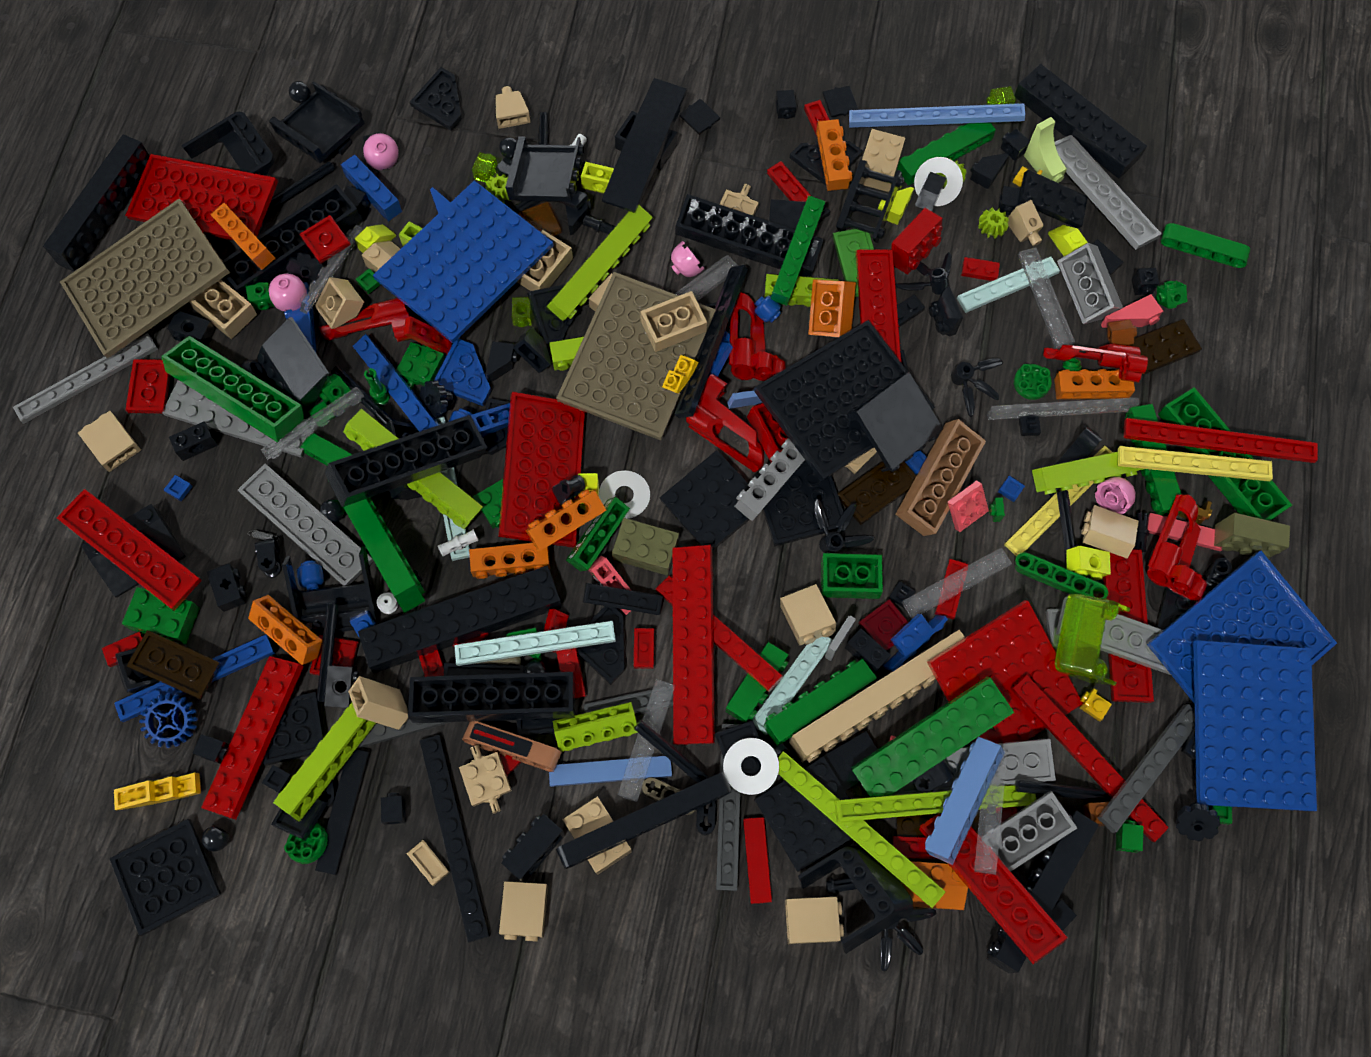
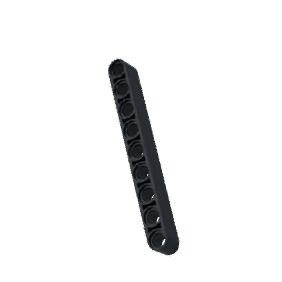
(643, 820)

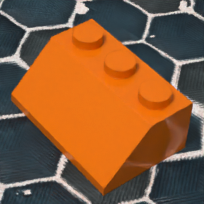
(831, 308)
(948, 880)

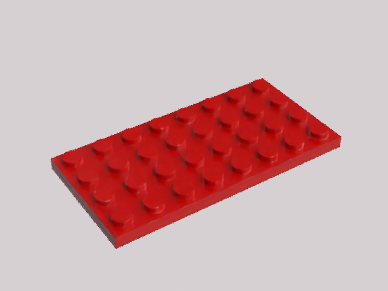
(202, 192)
(540, 452)

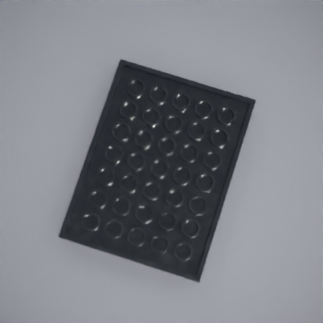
(821, 389)

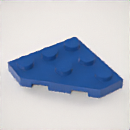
(463, 374)

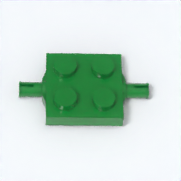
(419, 364)

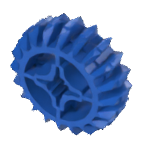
(176, 724)

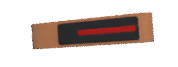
(507, 743)

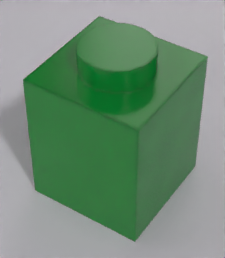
(1129, 837)

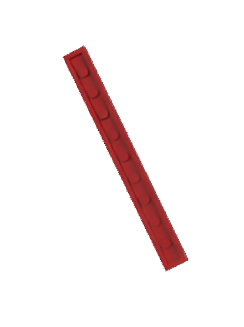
(1220, 440)
(1084, 752)

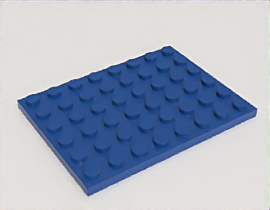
(463, 261)
(1244, 608)
(1254, 726)

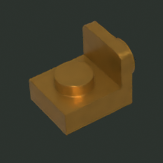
(1203, 513)

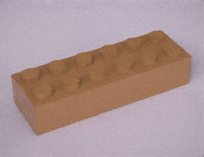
(940, 477)

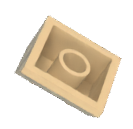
(379, 254)
(338, 302)

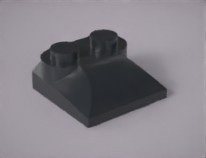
(946, 313)
(131, 679)

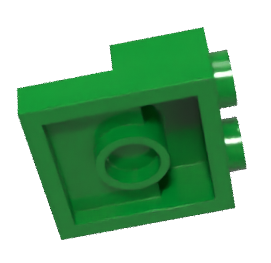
(491, 502)

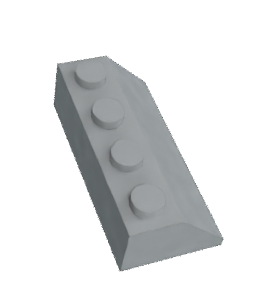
(1089, 283)
(1033, 830)

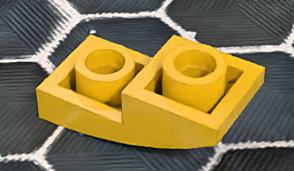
(677, 379)

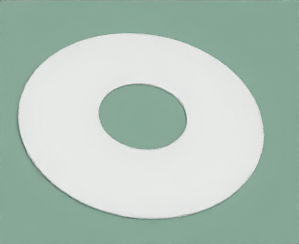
(946, 167)
(632, 480)
(767, 758)

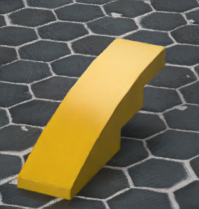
(157, 791)

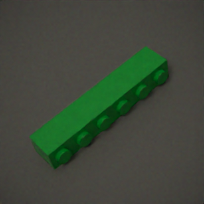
(951, 145)
(797, 250)
(1159, 484)
(819, 702)

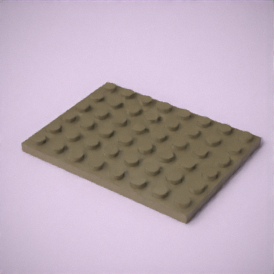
(144, 278)
(617, 367)

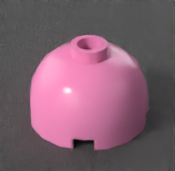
(380, 151)
(685, 261)
(286, 292)
(1115, 495)

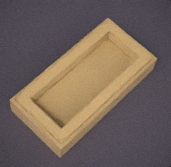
(428, 863)

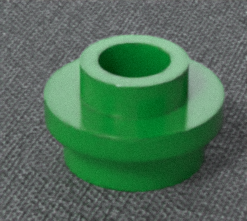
(1072, 364)

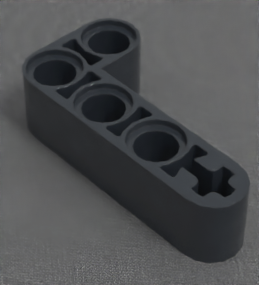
(1080, 449)

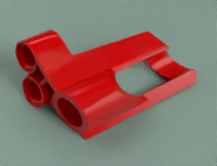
(382, 313)
(748, 355)
(1124, 357)
(713, 415)
(1170, 563)

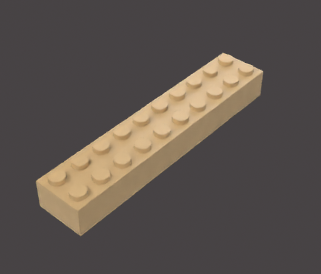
(869, 704)

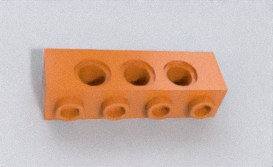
(830, 142)
(243, 236)
(1086, 390)
(593, 508)
(500, 554)
(285, 629)

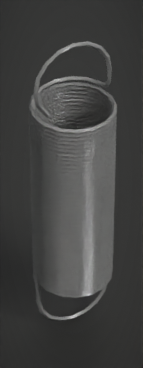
(262, 535)

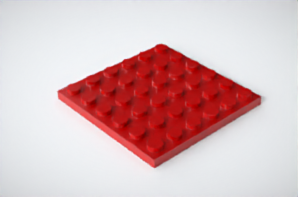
(1006, 652)

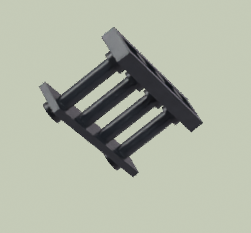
(856, 189)

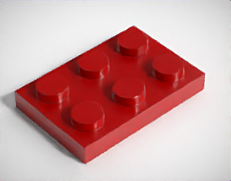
(148, 387)

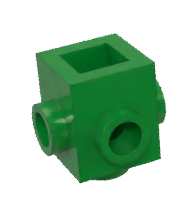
(1171, 294)
(259, 296)
(333, 389)

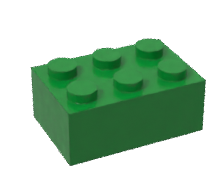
(851, 576)
(151, 614)

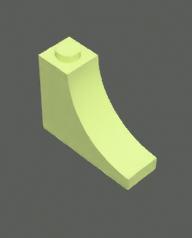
(1043, 154)

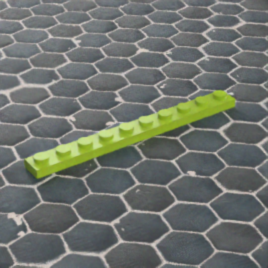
(912, 805)
(861, 832)

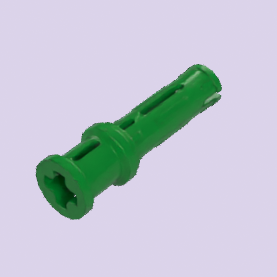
(377, 389)

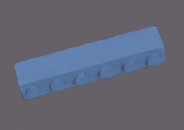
(964, 800)

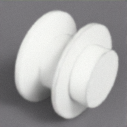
(387, 603)

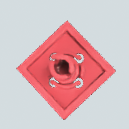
(966, 502)

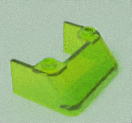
(1082, 637)

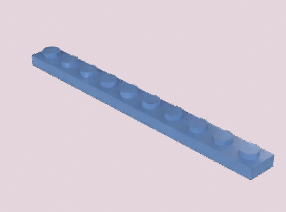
(937, 115)

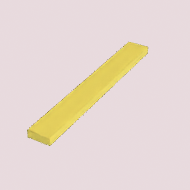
(1195, 463)
(1045, 517)

